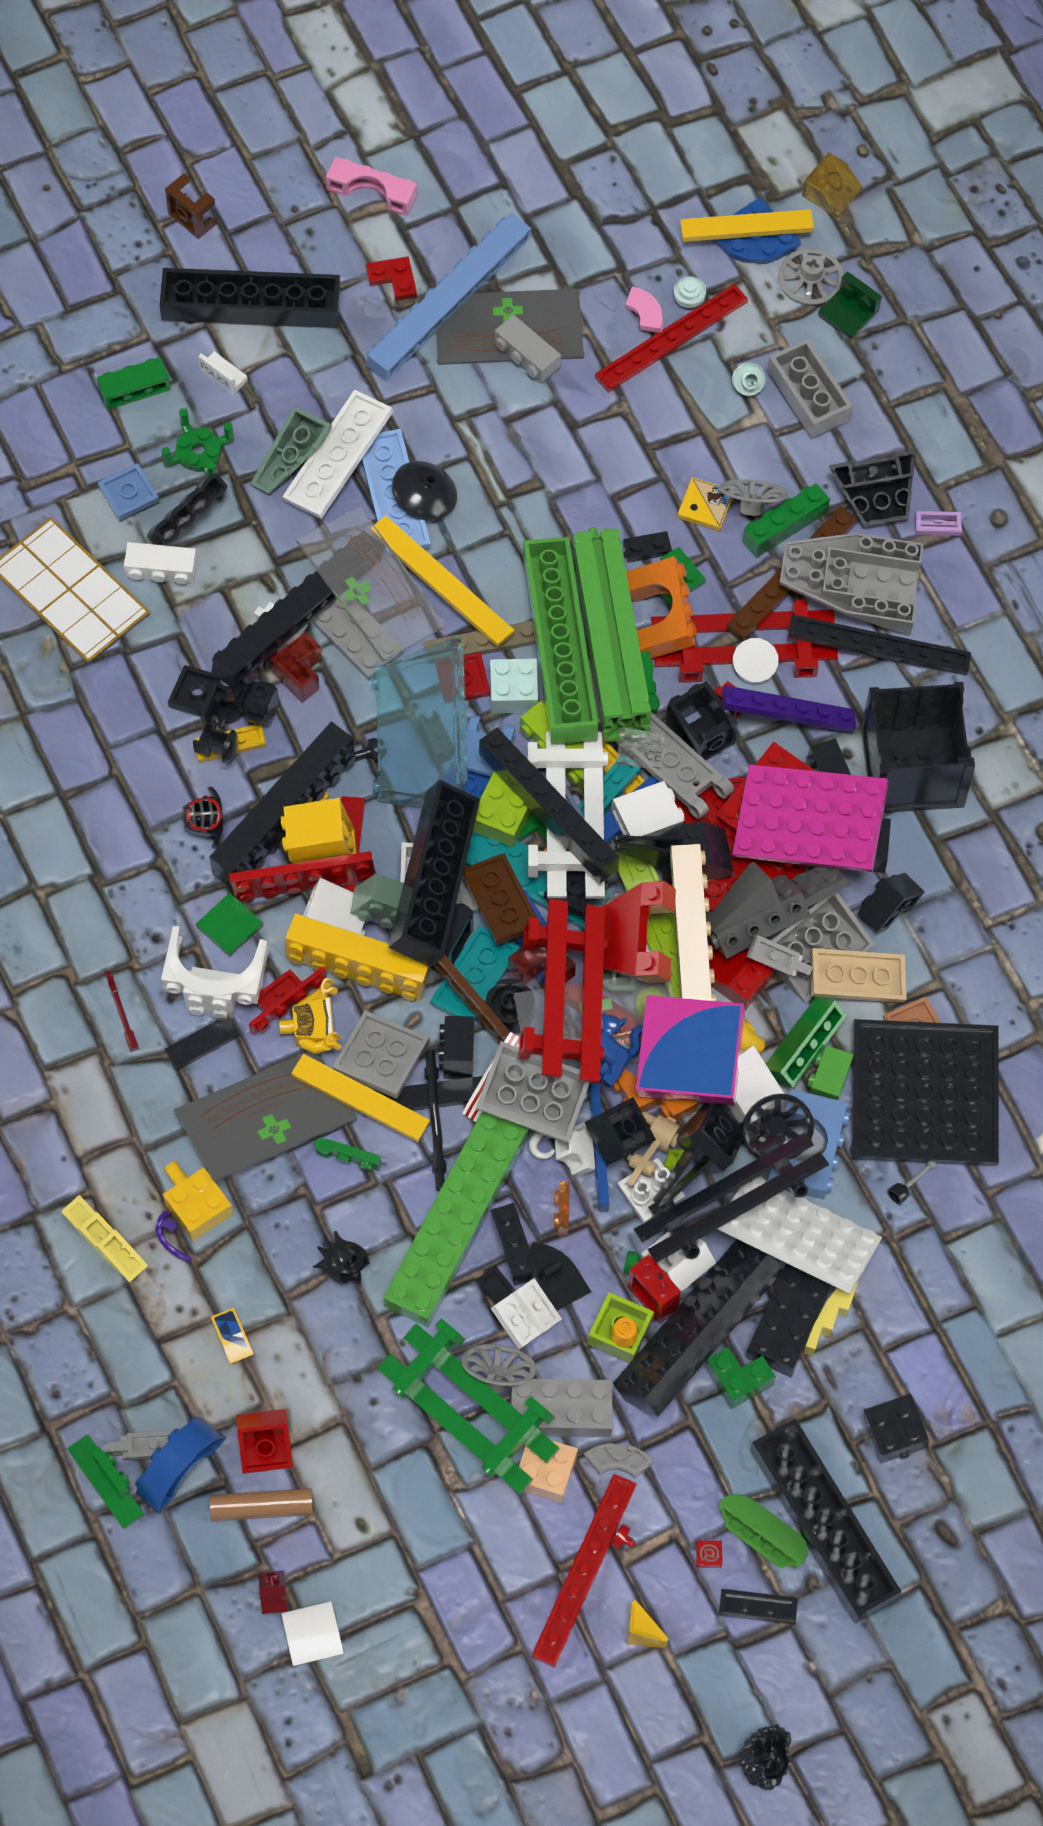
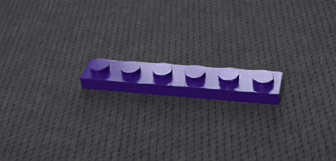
(788, 709)

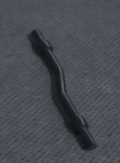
(432, 1075)

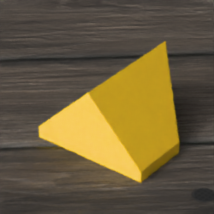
(643, 1629)

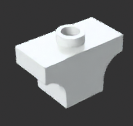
(578, 1151)

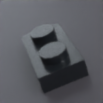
(646, 546)

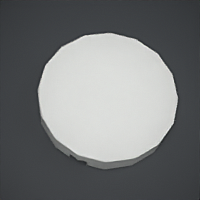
(755, 661)

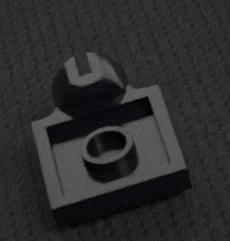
(576, 893)

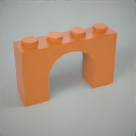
(676, 629)

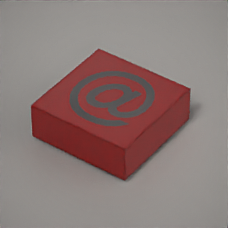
(708, 1554)

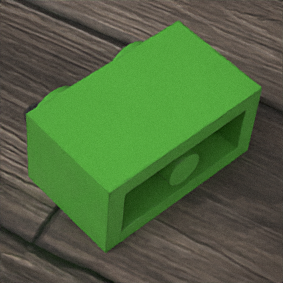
(831, 1073)

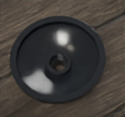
(424, 490)

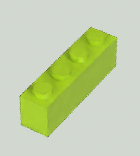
(535, 725)

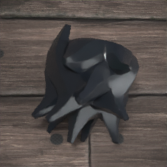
(342, 1260)

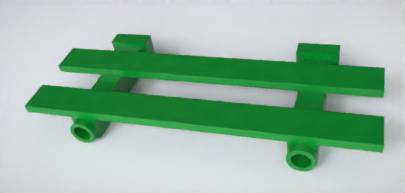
(522, 1428)

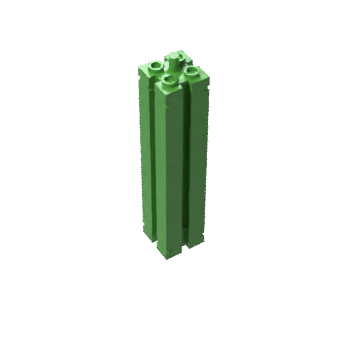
(610, 632)

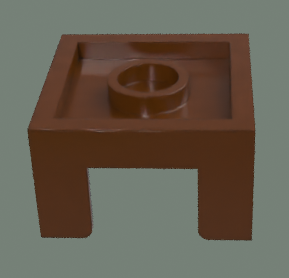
(186, 211)

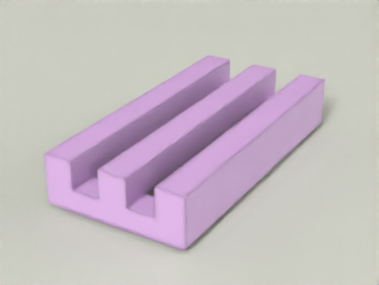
(938, 527)

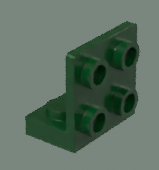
(851, 305)

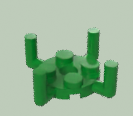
(195, 438)

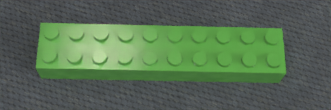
(560, 640)
(455, 1218)

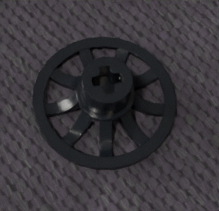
(775, 1121)

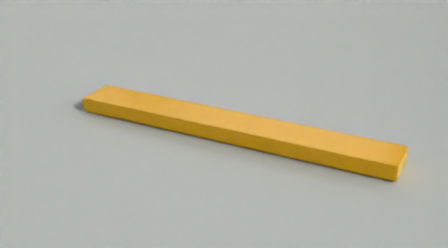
(444, 583)

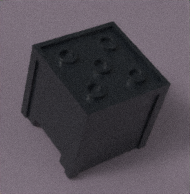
(919, 746)

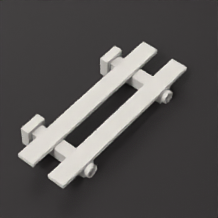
(556, 859)

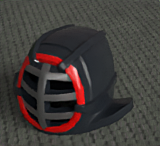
(204, 816)

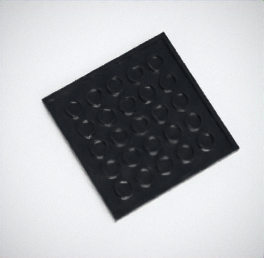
(925, 1092)

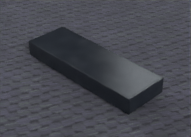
(202, 1042)
(758, 1606)

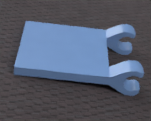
(474, 761)

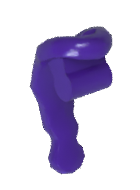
(164, 1224)

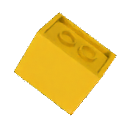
(317, 831)

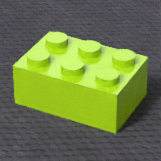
(501, 813)

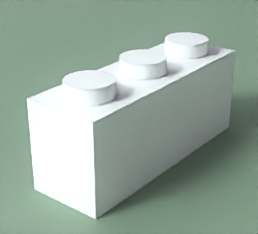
(160, 563)

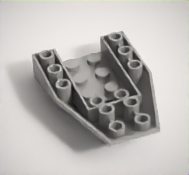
(857, 576)

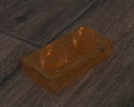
(561, 1219)

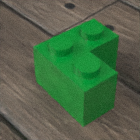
(739, 1383)

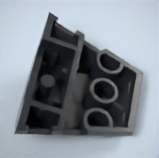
(878, 487)

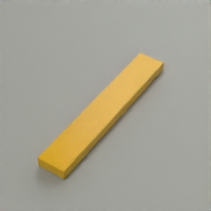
(746, 225)
(360, 1098)

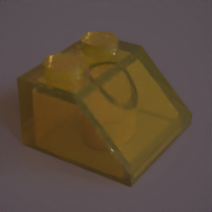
(831, 185)

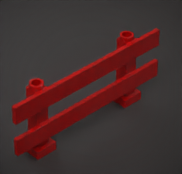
(802, 653)
(558, 939)

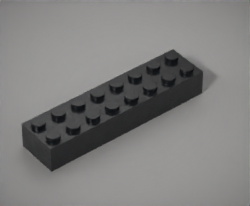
(250, 297)
(300, 784)
(434, 873)
(697, 1327)
(825, 1521)

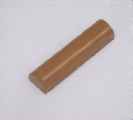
(261, 1504)

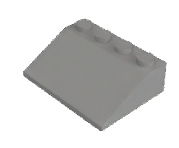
(827, 927)
(529, 1099)

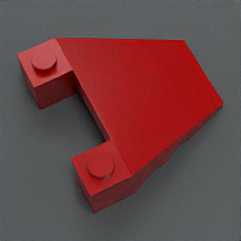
(627, 932)

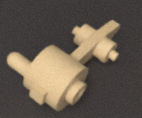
(666, 1133)

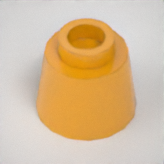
(624, 1332)

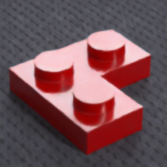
(394, 271)

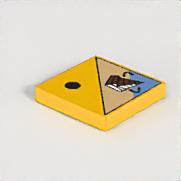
(704, 504)

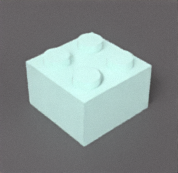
(513, 685)

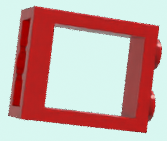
(653, 1293)

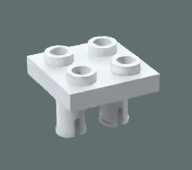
(645, 1190)

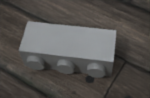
(527, 348)

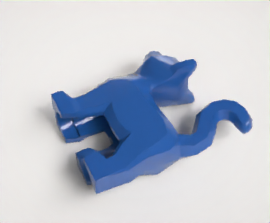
(615, 1054)

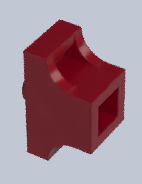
(273, 1592)

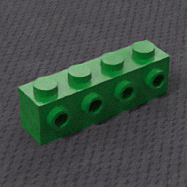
(785, 520)
(805, 1041)

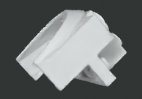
(212, 990)

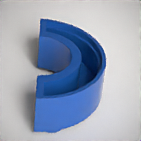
(175, 1460)

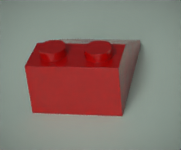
(739, 977)

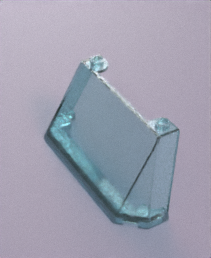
(420, 723)

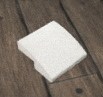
(526, 1313)
(312, 1633)

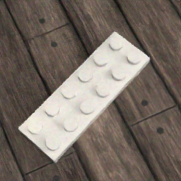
(338, 455)

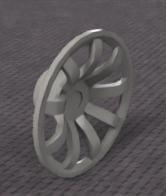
(810, 272)
(750, 502)
(498, 1375)

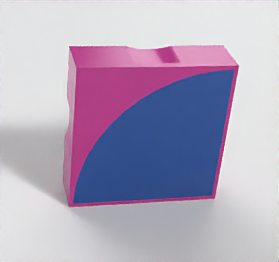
(690, 1049)

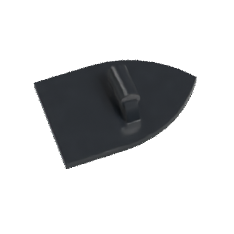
(558, 1276)

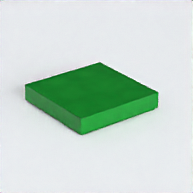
(229, 924)

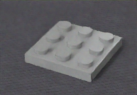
(381, 1054)

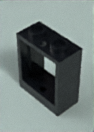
(459, 932)

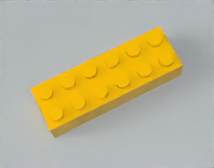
(355, 958)

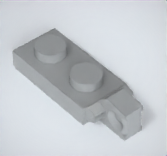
(777, 957)
(139, 1444)

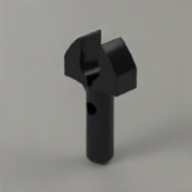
(368, 752)

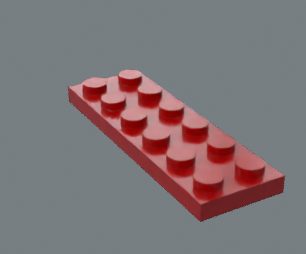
(301, 876)

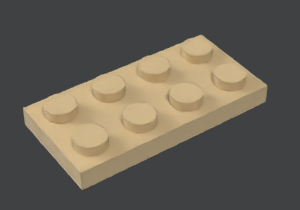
(858, 975)

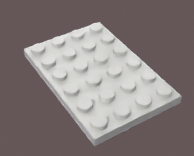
(805, 1237)

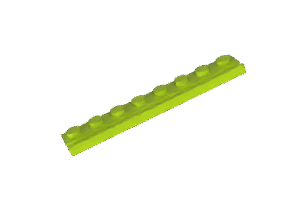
(661, 926)

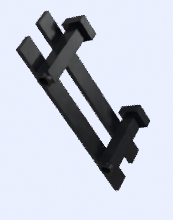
(772, 1156)

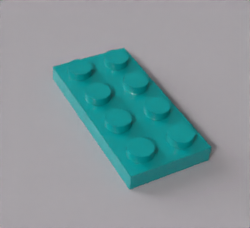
(481, 965)

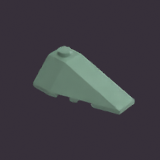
(293, 445)

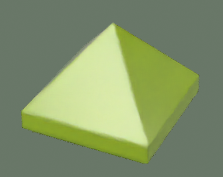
(672, 1158)

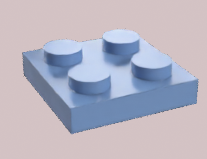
(128, 491)

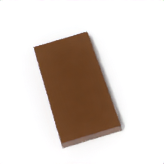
(499, 897)

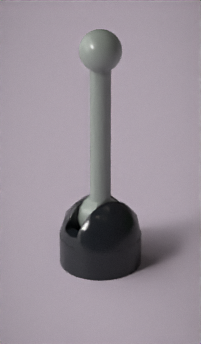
(900, 1192)

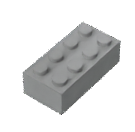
(809, 388)
(579, 1406)

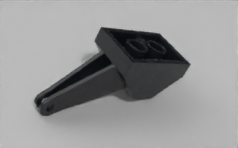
(656, 849)
(711, 1139)

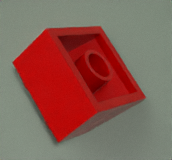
(264, 1441)

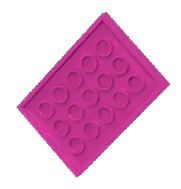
(810, 818)

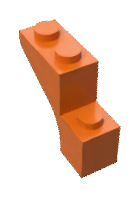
(675, 1108)

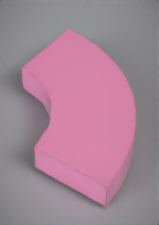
(647, 308)

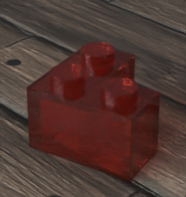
(294, 666)
(528, 964)

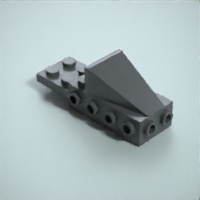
(758, 898)

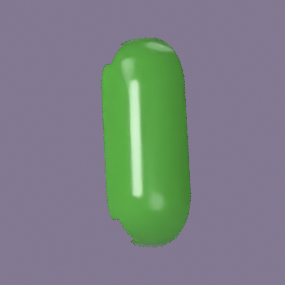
(763, 1531)

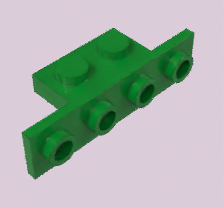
(106, 1480)

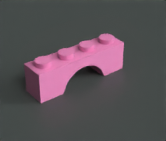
(348, 176)

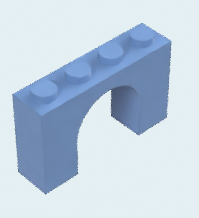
(828, 1120)

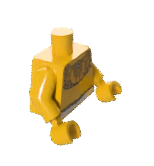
(313, 1021)

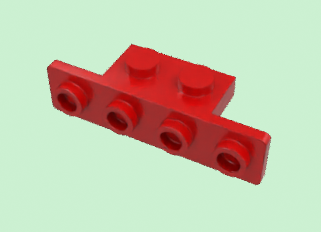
(282, 994)

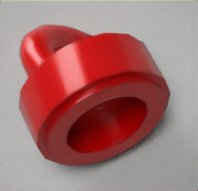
(622, 1537)

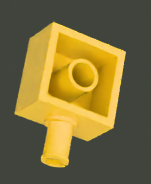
(195, 1201)

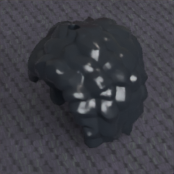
(766, 1757)

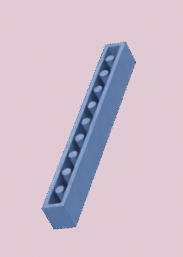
(450, 293)

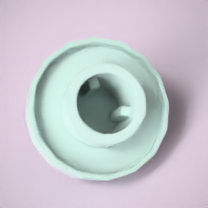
(689, 292)
(748, 379)

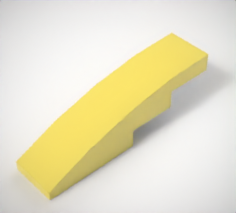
(104, 1238)
(837, 1304)

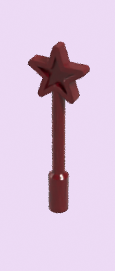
(129, 1034)

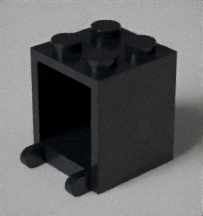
(709, 733)

